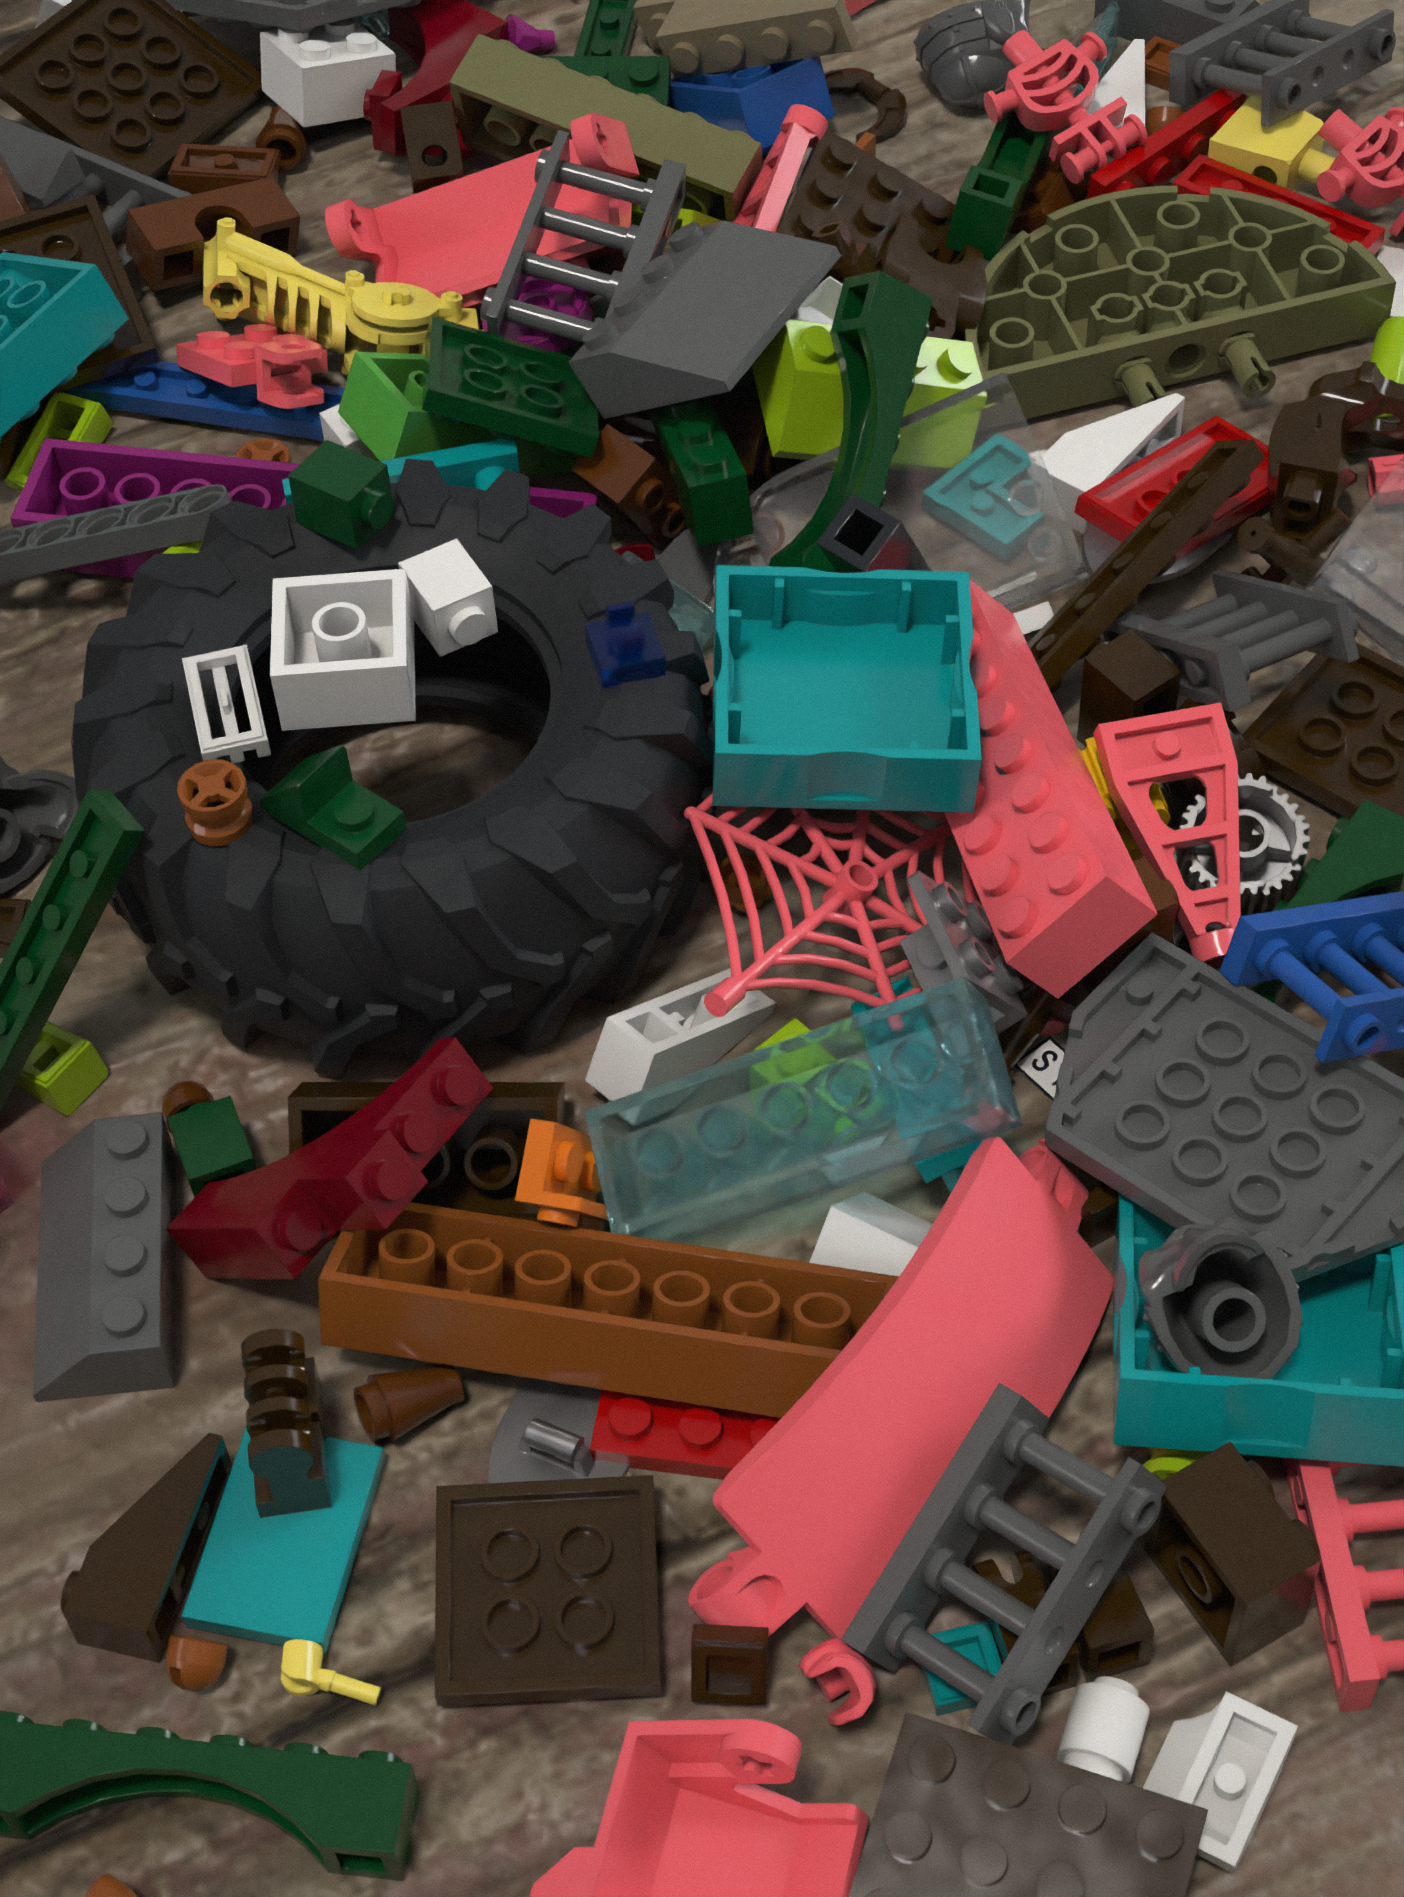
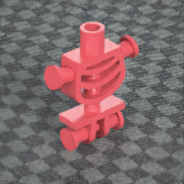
(1048, 102)
(1360, 167)

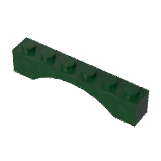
(996, 187)
(877, 350)
(704, 471)
(1360, 861)
(341, 1808)

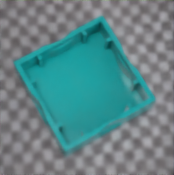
(844, 690)
(1328, 1404)

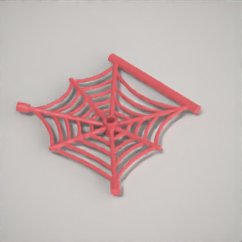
(843, 900)

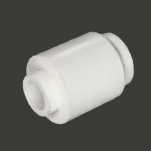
(1104, 1728)

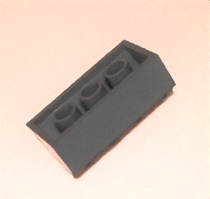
(107, 1262)

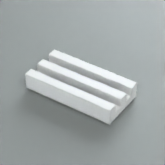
(234, 742)

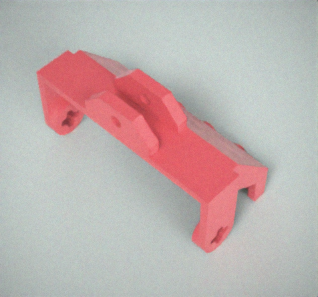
(466, 228)
(698, 1825)

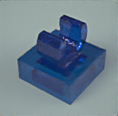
(625, 646)

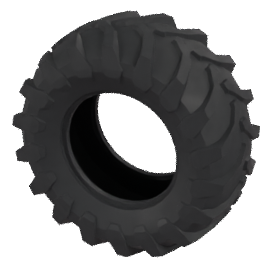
(468, 915)

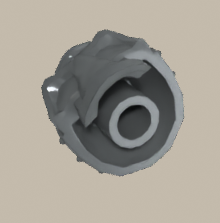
(965, 46)
(32, 812)
(1222, 1300)

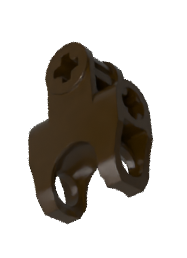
(956, 287)

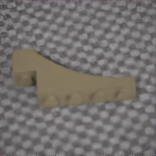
(743, 33)

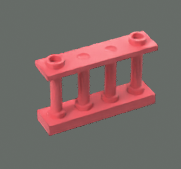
(1346, 1589)

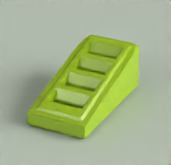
(59, 415)
(62, 1070)

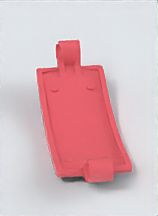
(985, 1301)

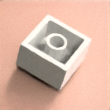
(322, 72)
(343, 649)

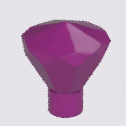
(527, 37)

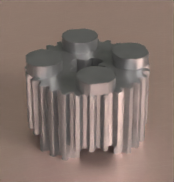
(1274, 852)

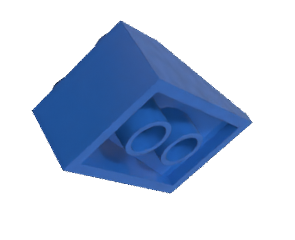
(754, 97)

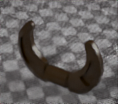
(889, 103)

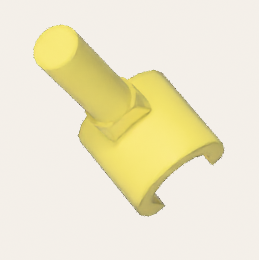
(304, 1674)

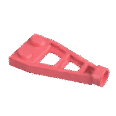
(776, 177)
(1171, 749)

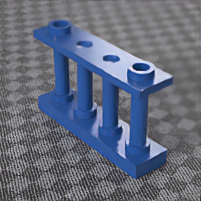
(1335, 940)

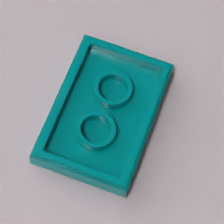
(286, 1571)

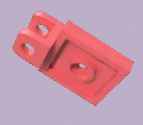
(262, 356)

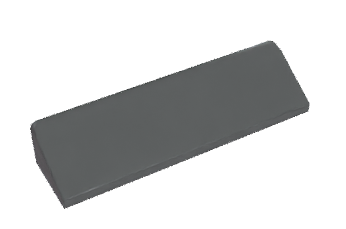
(39, 163)

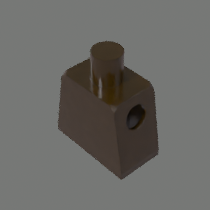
(426, 128)

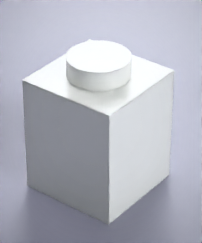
(450, 597)

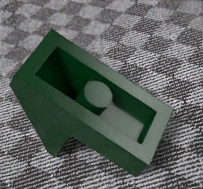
(334, 809)

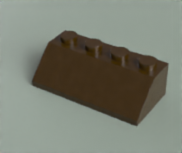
(477, 1164)

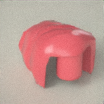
(837, 1670)

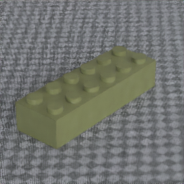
(518, 102)

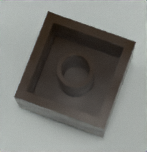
(1233, 1553)

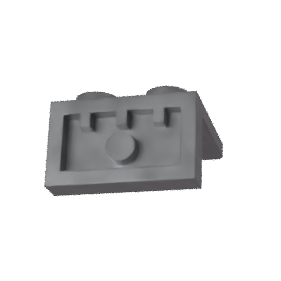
(958, 945)

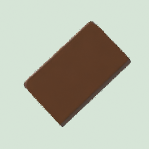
(212, 167)
(1046, 194)

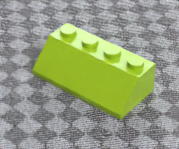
(804, 392)

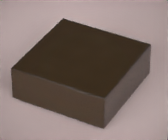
(729, 1664)

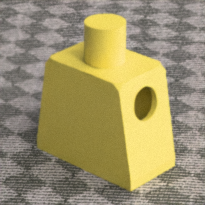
(1279, 153)

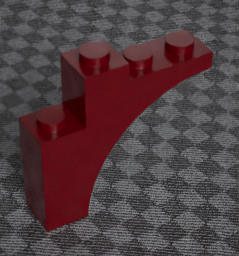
(437, 39)
(345, 1180)

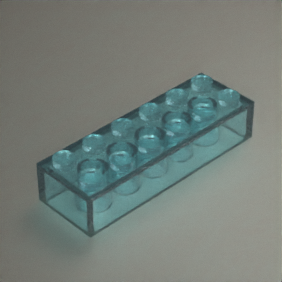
(804, 1116)

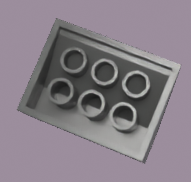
(698, 316)

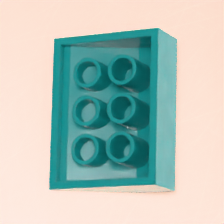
(48, 326)

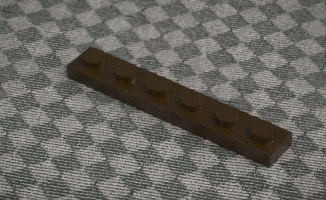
(1142, 556)

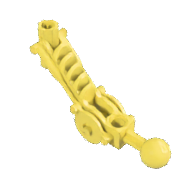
(346, 318)

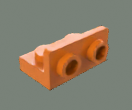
(561, 1177)

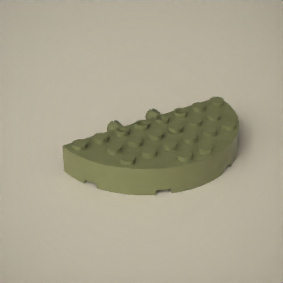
(1167, 292)

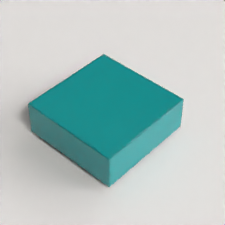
(977, 1645)

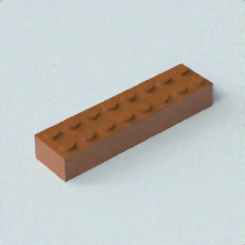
(593, 1308)

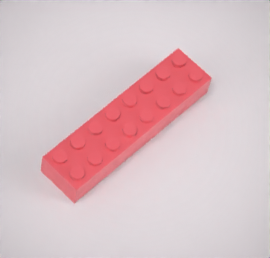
(1039, 829)

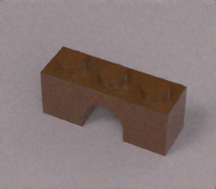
(171, 234)

